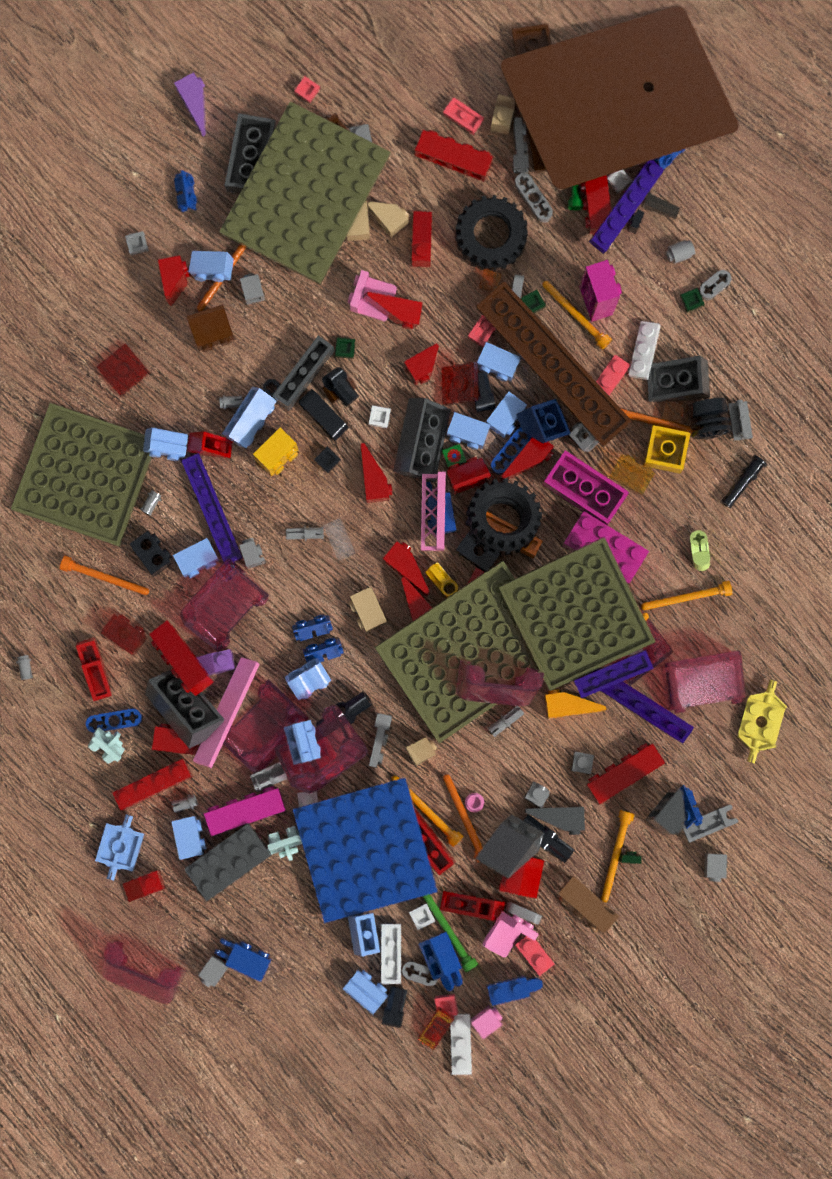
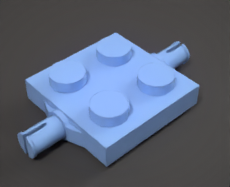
(119, 847)

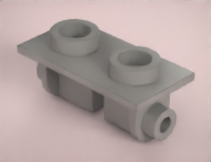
(740, 420)
(268, 776)

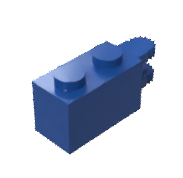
(450, 526)
(245, 959)
(442, 960)
(512, 989)

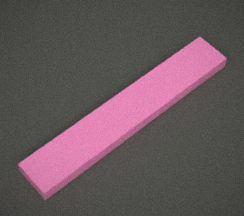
(228, 709)

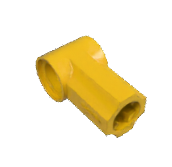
(440, 579)

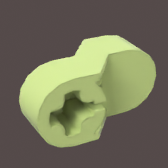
(698, 542)

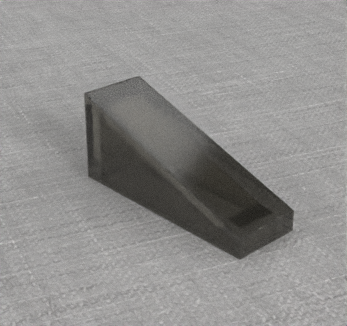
(660, 206)

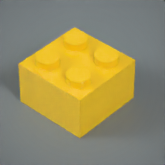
(667, 449)
(276, 452)

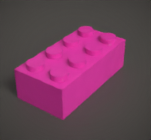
(600, 290)
(585, 488)
(626, 552)

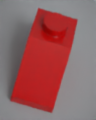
(422, 364)
(209, 444)
(144, 886)

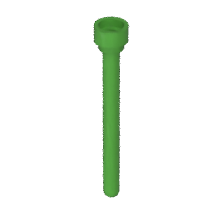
(467, 961)

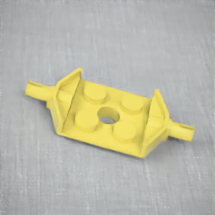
(766, 706)

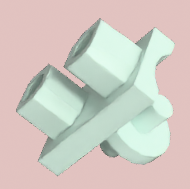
(107, 742)
(277, 845)

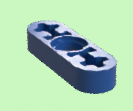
(498, 458)
(127, 713)

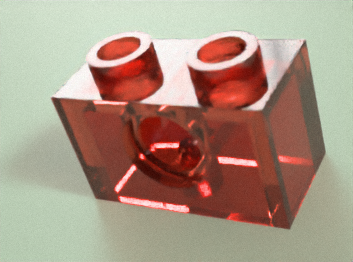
(113, 631)

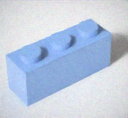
(249, 417)

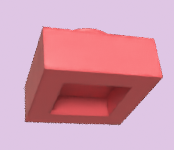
(307, 89)
(447, 1003)

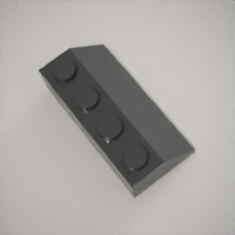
(421, 438)
(187, 714)
(668, 813)

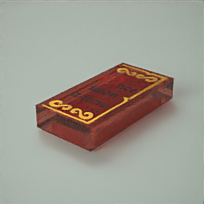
(436, 1028)

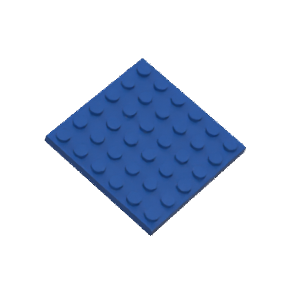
(365, 850)

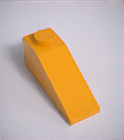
(565, 704)

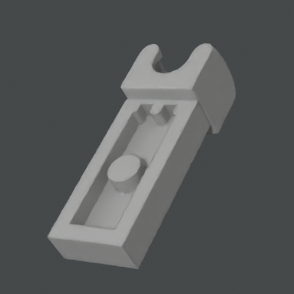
(520, 160)
(382, 723)
(711, 823)

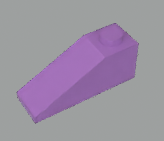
(192, 94)
(218, 662)

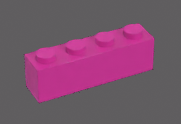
(244, 811)

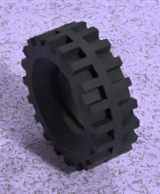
(488, 257)
(510, 495)

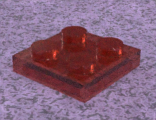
(123, 370)
(460, 384)

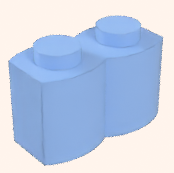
(307, 679)

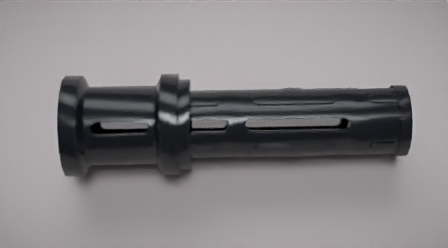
(748, 474)

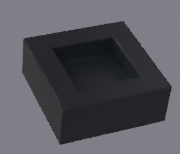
(635, 221)
(327, 459)

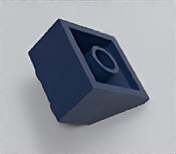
(544, 421)

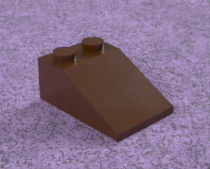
(210, 328)

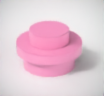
(474, 802)

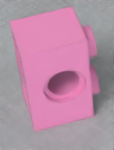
(486, 1021)

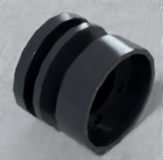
(709, 422)

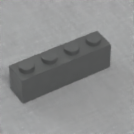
(303, 373)

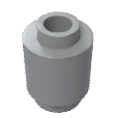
(680, 251)

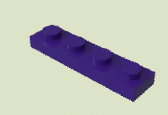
(613, 674)

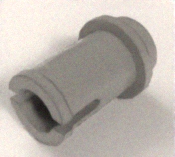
(230, 402)
(151, 502)
(24, 667)
(185, 803)

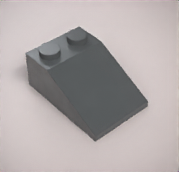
(679, 380)
(511, 846)

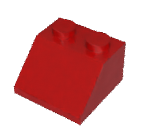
(174, 277)
(467, 475)
(524, 880)

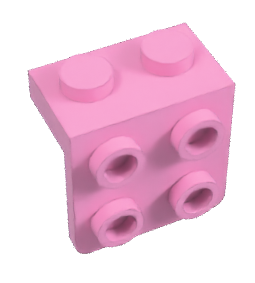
(366, 284)
(506, 932)

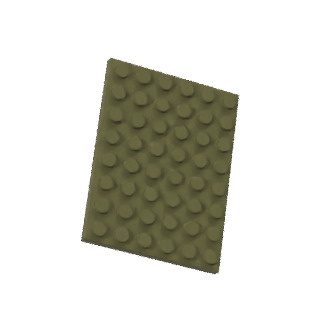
(305, 193)
(466, 627)

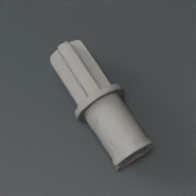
(305, 533)
(506, 720)

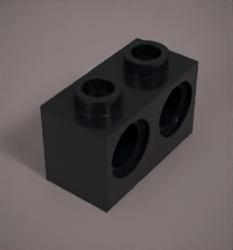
(148, 556)

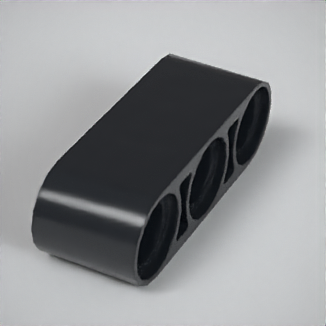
(323, 414)

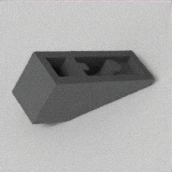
(566, 818)

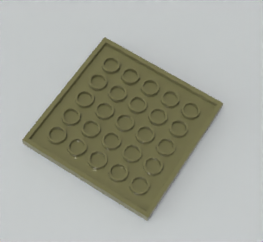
(83, 475)
(577, 613)

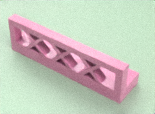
(441, 476)

